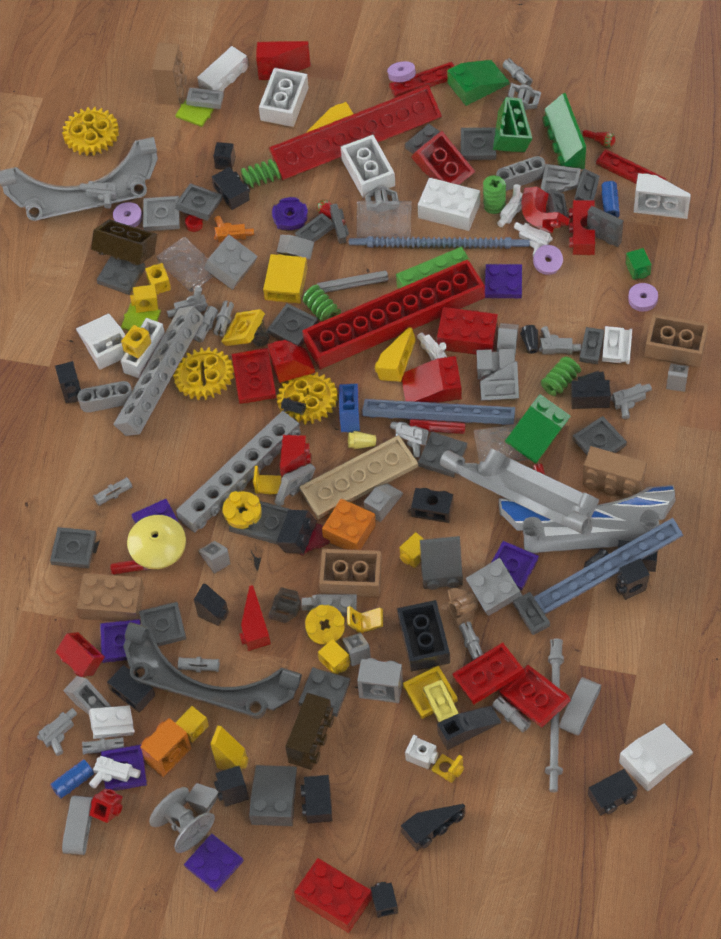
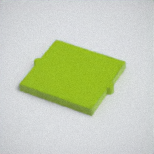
(194, 114)
(132, 318)

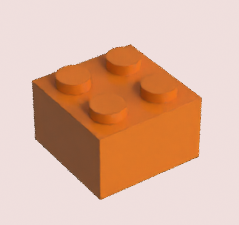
(349, 526)
(165, 747)

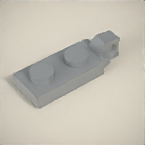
(339, 601)

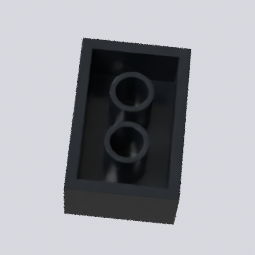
(423, 635)

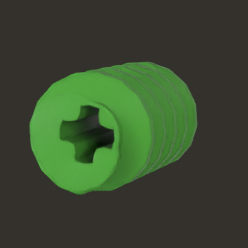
(260, 173)
(494, 194)
(320, 303)
(560, 376)

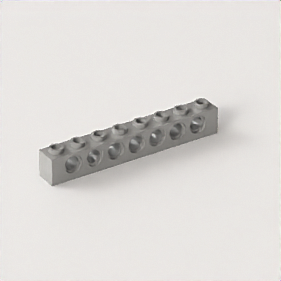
(159, 371)
(228, 474)

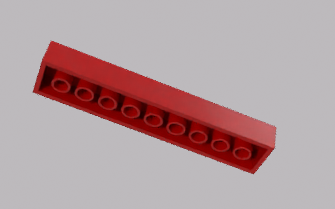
(393, 314)

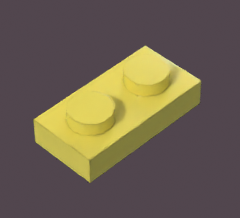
(440, 700)

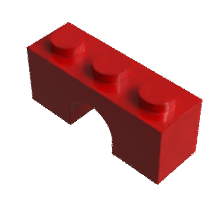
(583, 239)

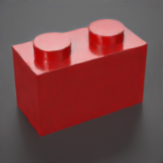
(79, 654)

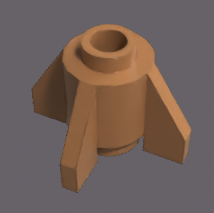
(462, 604)

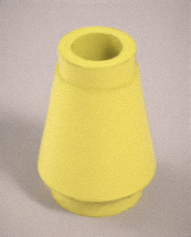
(361, 440)

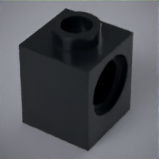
(224, 155)
(384, 899)

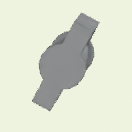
(525, 91)
(381, 197)

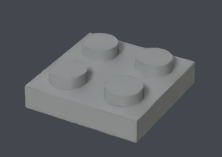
(160, 213)

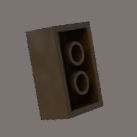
(124, 242)
(309, 731)

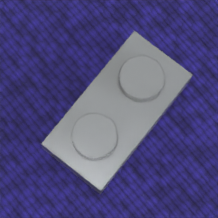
(205, 98)

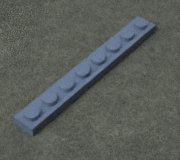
(439, 411)
(608, 566)

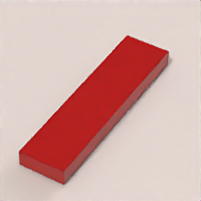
(429, 77)
(622, 166)

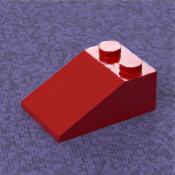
(281, 55)
(442, 160)
(433, 381)

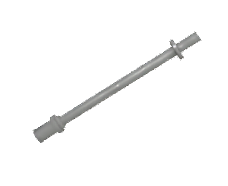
(555, 659)

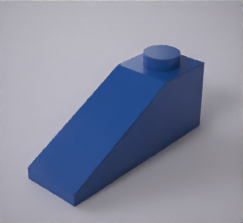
(349, 408)

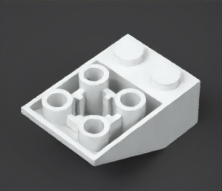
(103, 340)

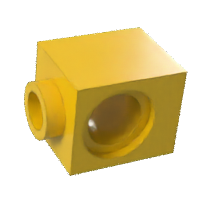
(157, 276)
(144, 298)
(134, 347)
(334, 657)
(193, 723)

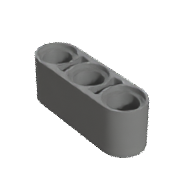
(522, 172)
(95, 396)
(580, 706)
(77, 826)

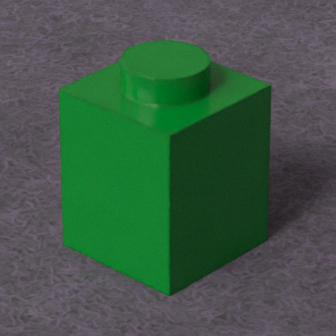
(638, 264)

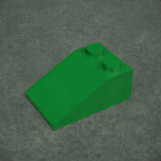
(475, 80)
(537, 428)

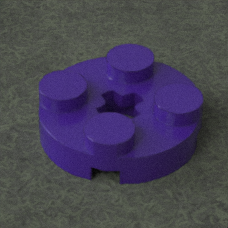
(291, 222)

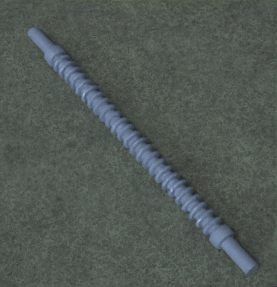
(370, 241)

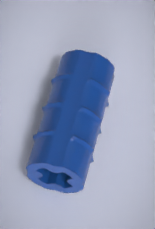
(610, 198)
(72, 779)

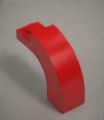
(534, 210)

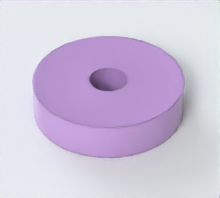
(401, 71)
(121, 211)
(542, 265)
(645, 290)

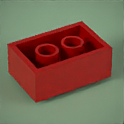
(467, 330)
(333, 895)

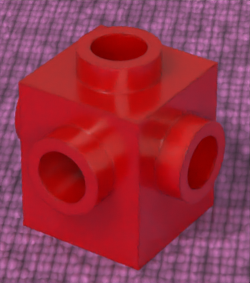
(106, 805)

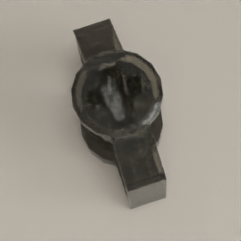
(285, 605)

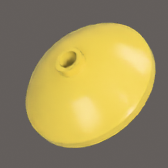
(158, 551)

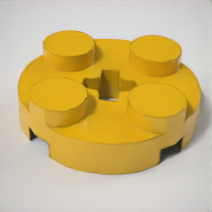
(242, 499)
(323, 613)

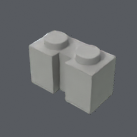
(490, 362)

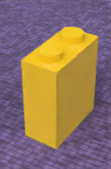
(285, 278)

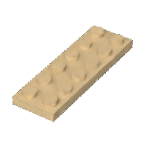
(358, 476)

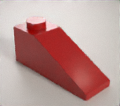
(253, 626)

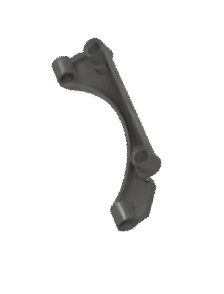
(145, 654)

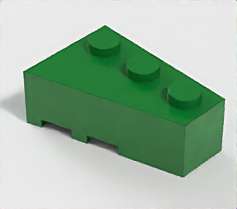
(512, 127)

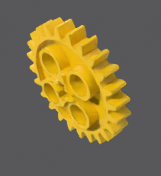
(90, 131)
(217, 373)
(313, 390)

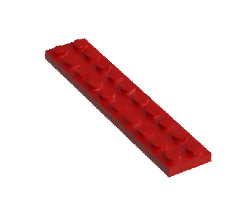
(381, 120)

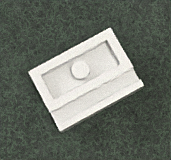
(617, 345)
(111, 722)

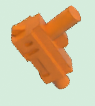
(236, 231)

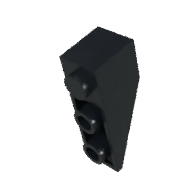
(466, 726)
(428, 824)

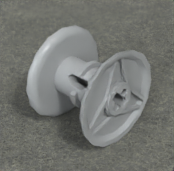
(191, 828)

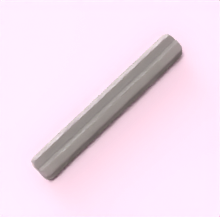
(354, 281)

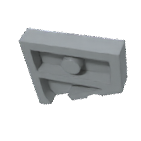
(560, 178)
(501, 384)
(291, 481)

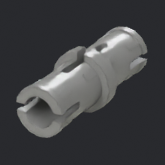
(517, 72)
(223, 318)
(206, 324)
(101, 497)
(471, 640)
(198, 664)
(511, 714)
(102, 745)

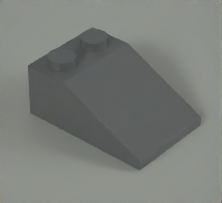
(441, 562)
(273, 795)

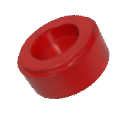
(193, 223)

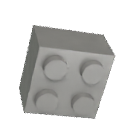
(230, 262)
(493, 586)
(380, 680)

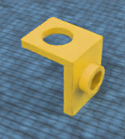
(266, 483)
(365, 621)
(454, 771)

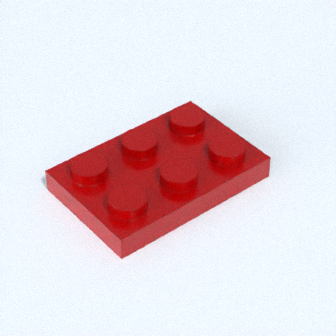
(253, 376)
(488, 673)
(535, 696)

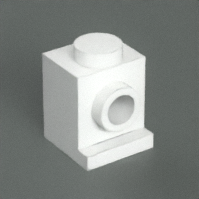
(424, 759)

